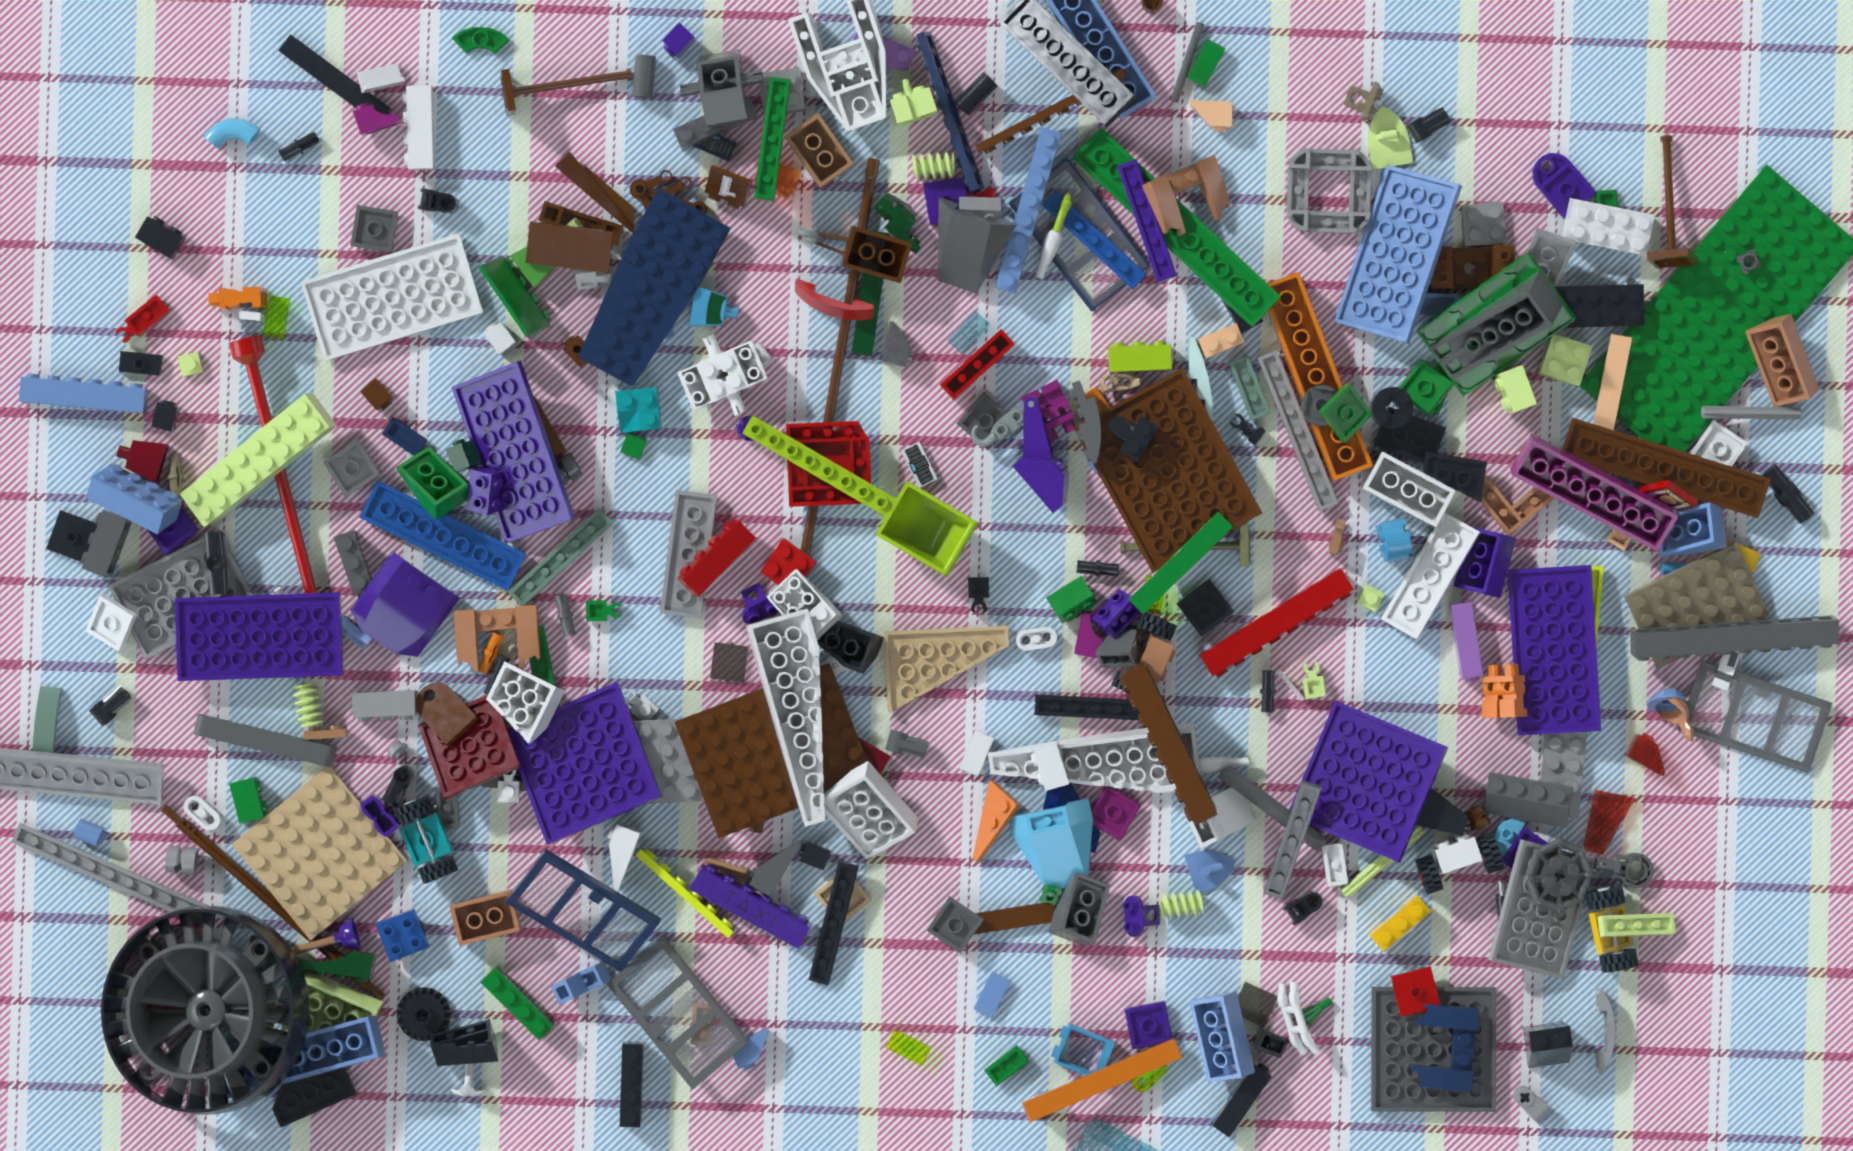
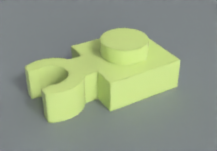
(1314, 684)

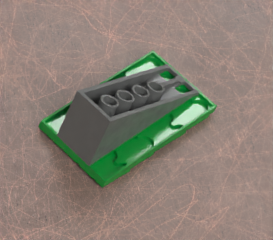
(1496, 324)

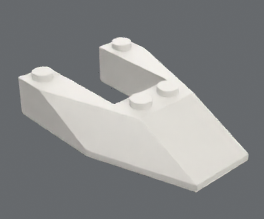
(849, 75)

